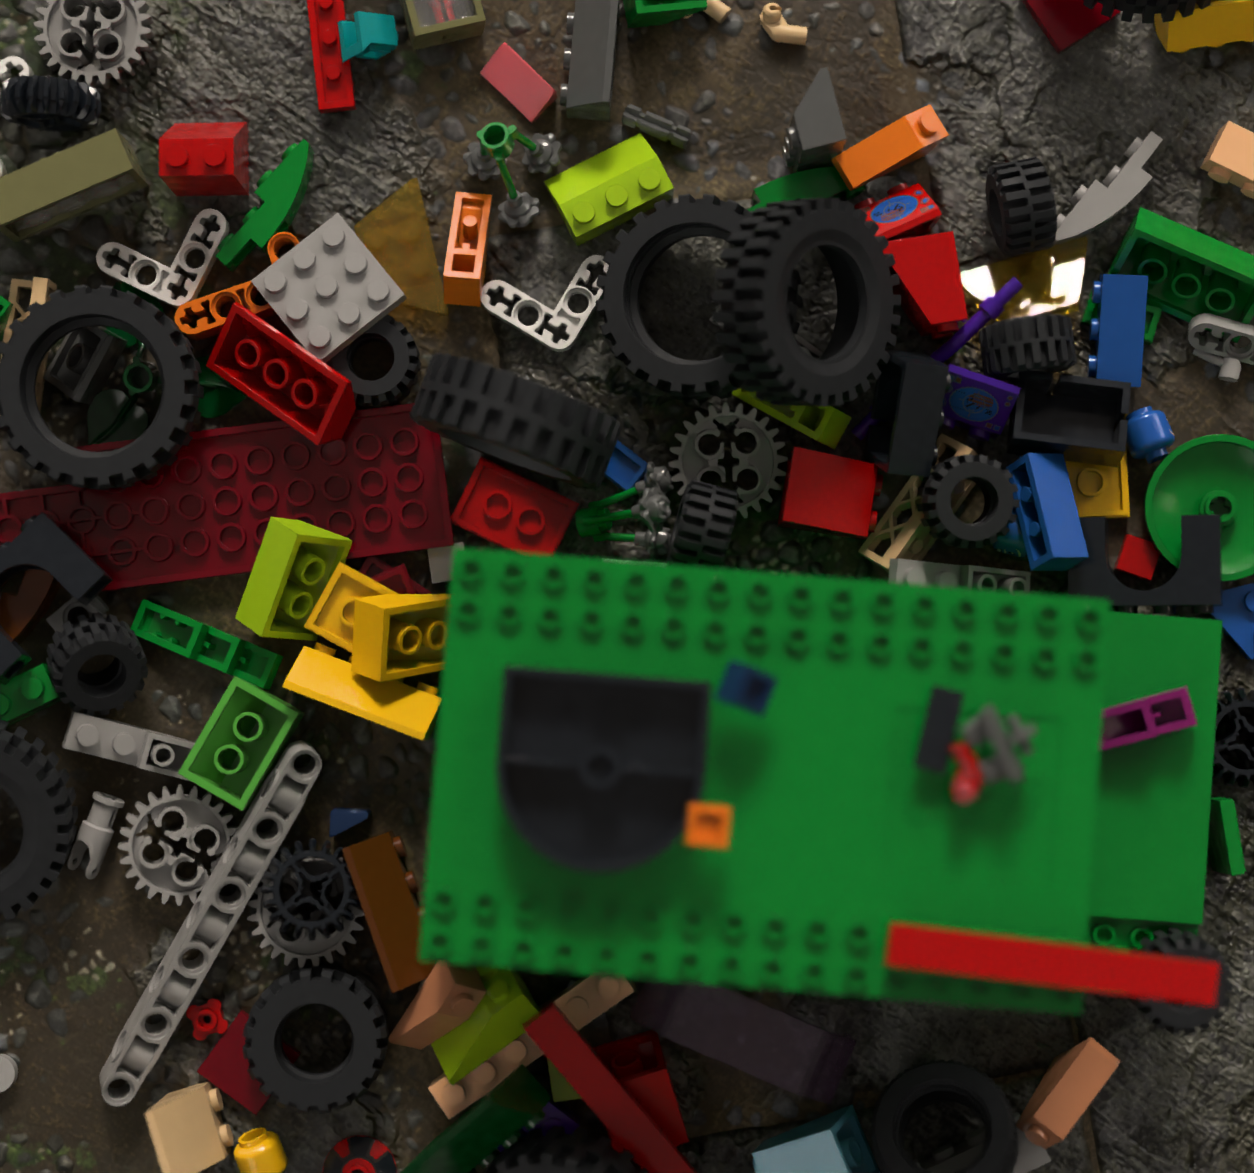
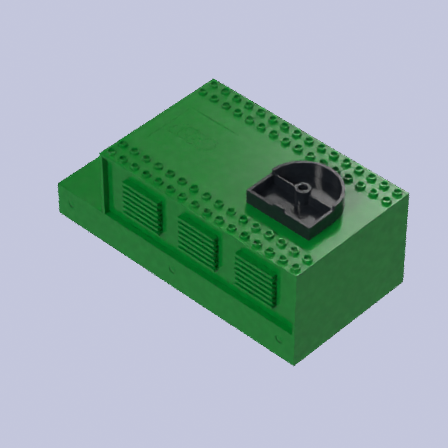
(593, 719)

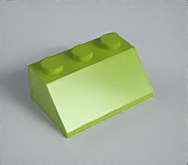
(609, 188)
(290, 578)

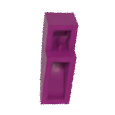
(1147, 717)

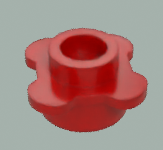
(214, 1010)

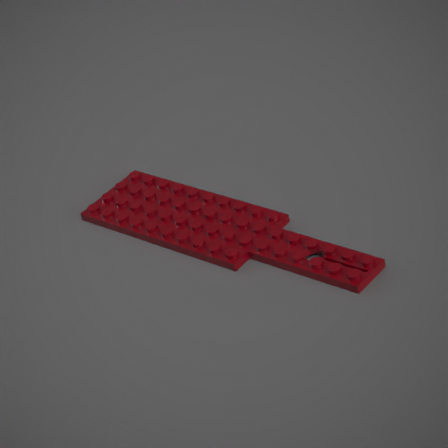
(215, 501)

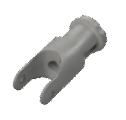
(95, 833)

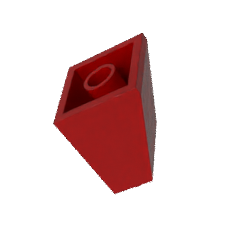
(205, 159)
(929, 283)
(829, 494)
(644, 1071)

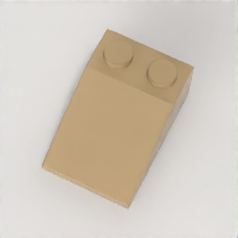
(189, 1129)

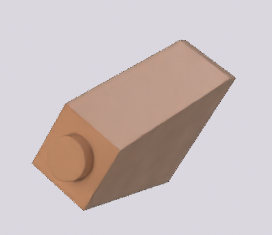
(1066, 1092)

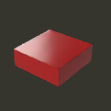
(1137, 557)

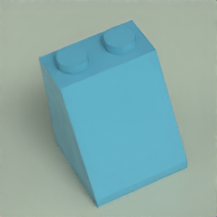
(820, 1146)

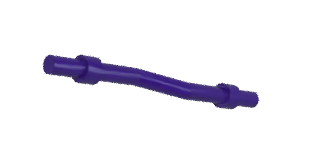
(989, 309)

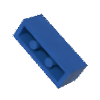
(1118, 328)
(1047, 512)

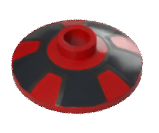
(360, 1153)

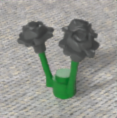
(490, 160)
(652, 509)

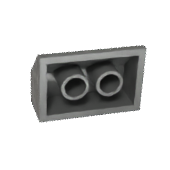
(590, 59)
(815, 128)

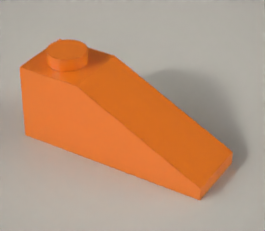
(891, 147)
(467, 249)

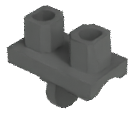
(1006, 761)

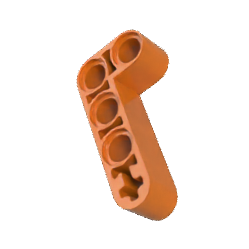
(242, 293)

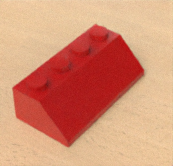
(282, 376)

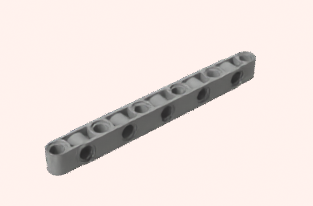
(209, 923)

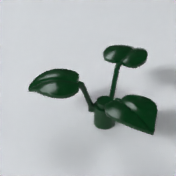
(118, 418)

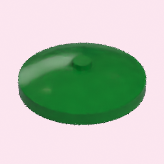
(1205, 479)

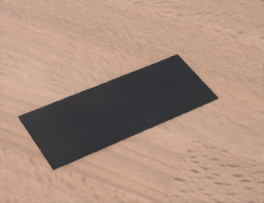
(938, 729)

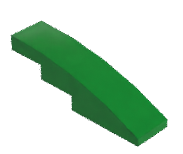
(206, 644)

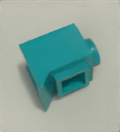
(368, 37)

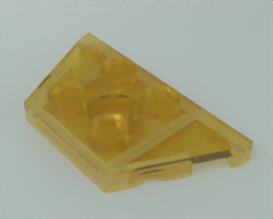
(403, 245)
(1048, 276)

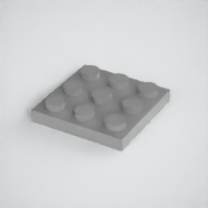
(329, 289)

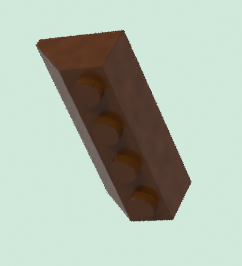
(390, 906)

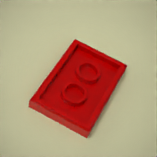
(513, 511)

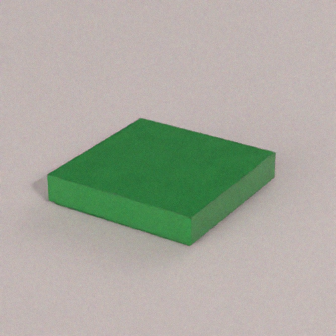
(1224, 838)

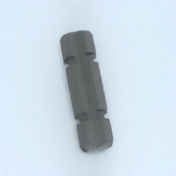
(656, 126)

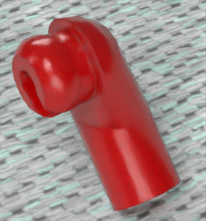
(968, 775)

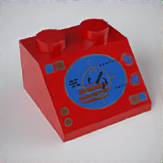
(903, 213)

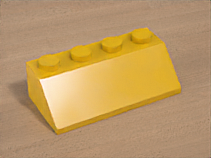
(1213, 26)
(388, 702)

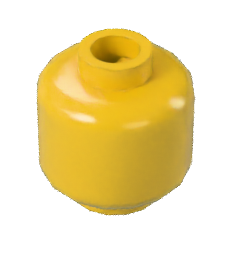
(260, 1152)

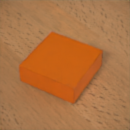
(707, 826)

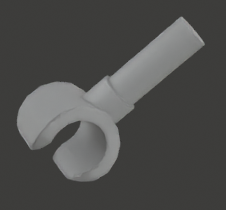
(1229, 367)

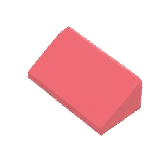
(518, 83)

